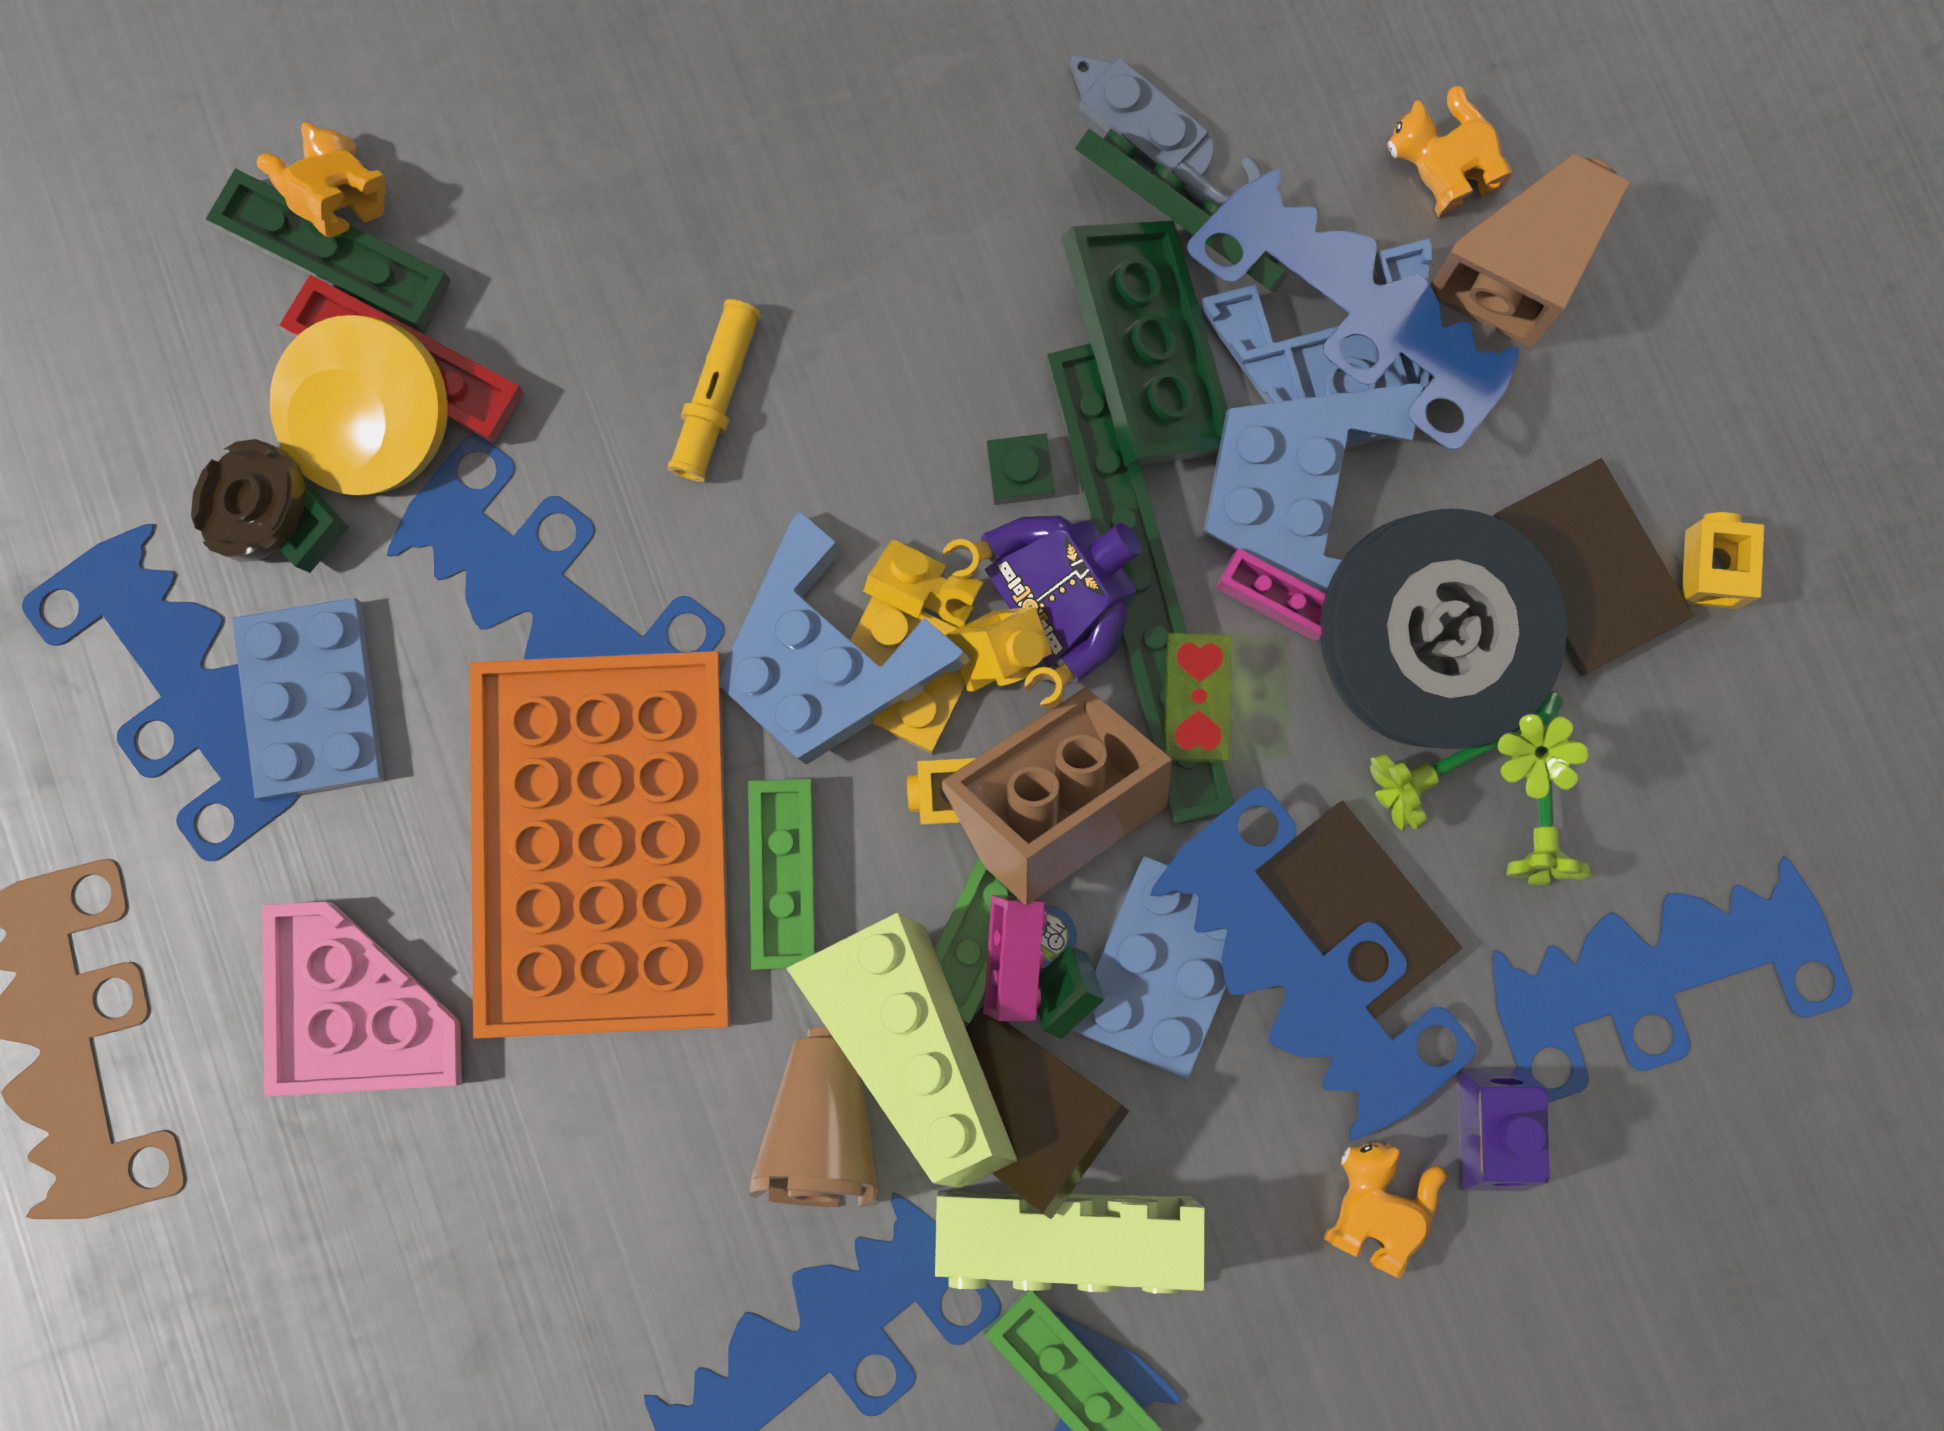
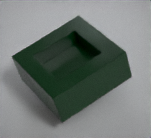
(1020, 469)
(315, 533)
(1067, 992)

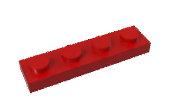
(475, 394)

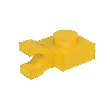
(916, 582)

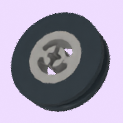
(1497, 659)

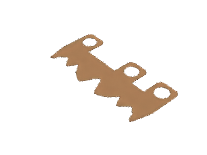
(57, 1015)

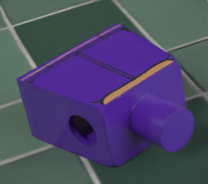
(1502, 1130)

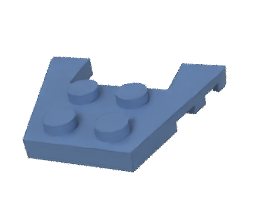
(1298, 365)
(1283, 473)
(803, 673)

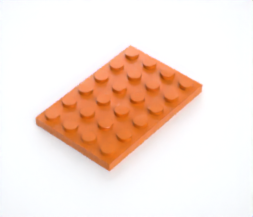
(598, 845)

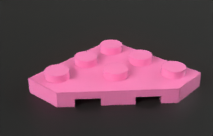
(346, 1010)

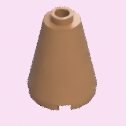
(817, 1131)

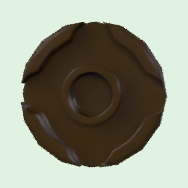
(248, 501)

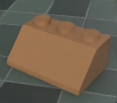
(1058, 794)

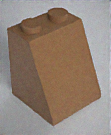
(1531, 252)

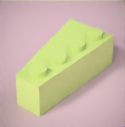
(909, 1045)
(1088, 1242)

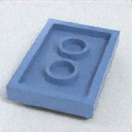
(308, 699)
(1157, 977)

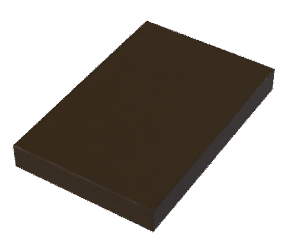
(1604, 563)
(1341, 878)
(1048, 1111)

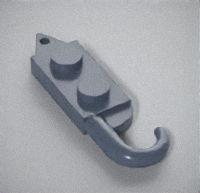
(1164, 133)

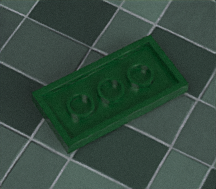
(1148, 340)

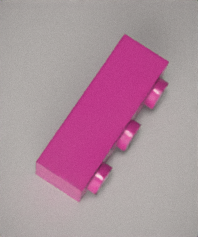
(1273, 593)
(1014, 959)

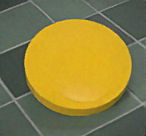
(358, 405)

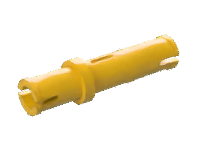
(706, 413)

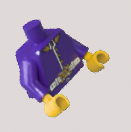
(1071, 581)

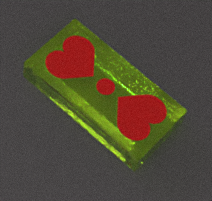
(1198, 697)

